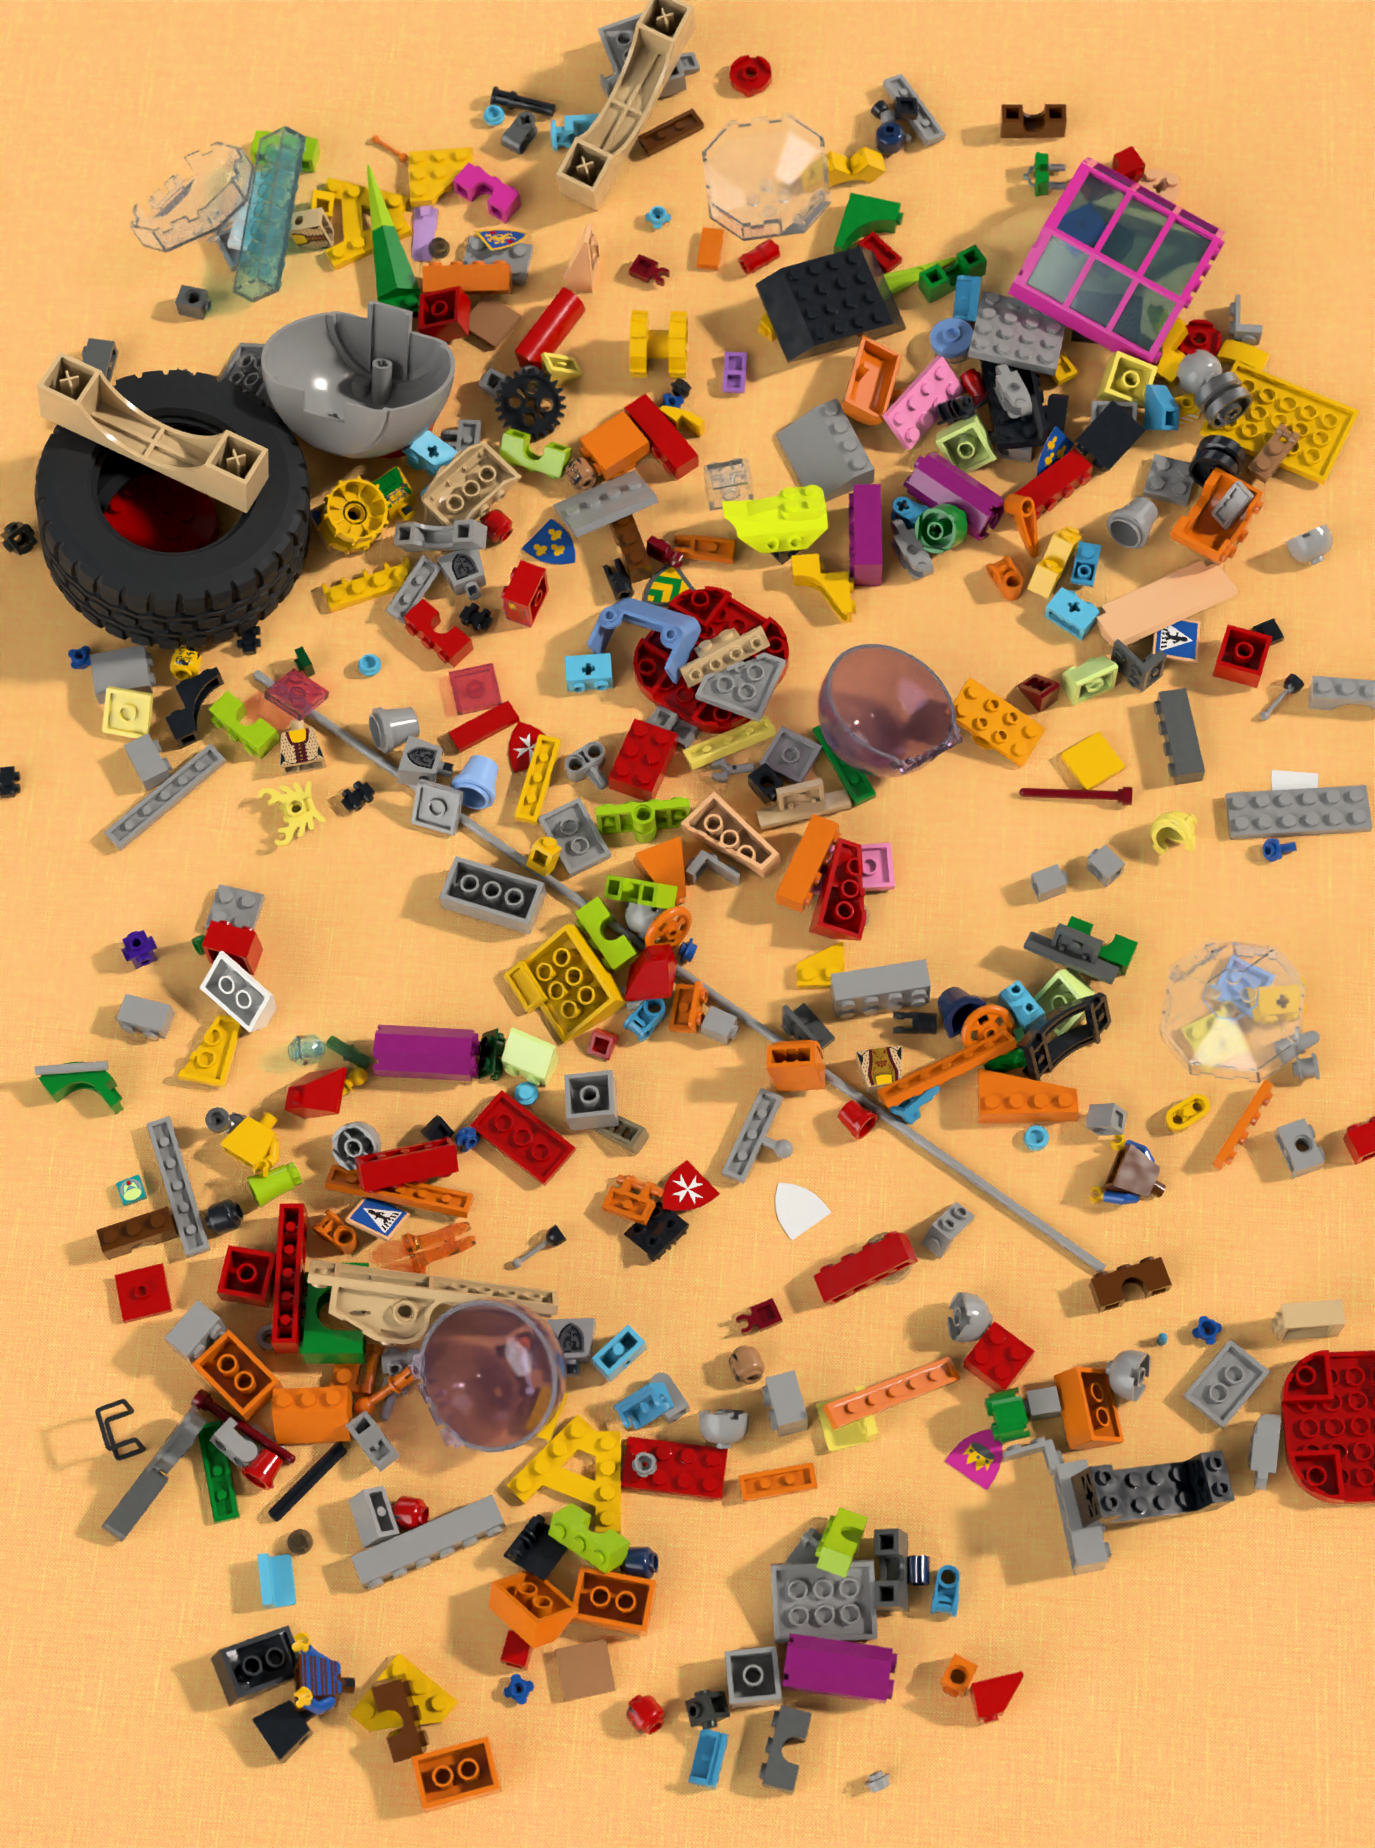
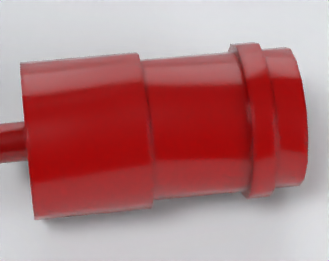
(758, 257)

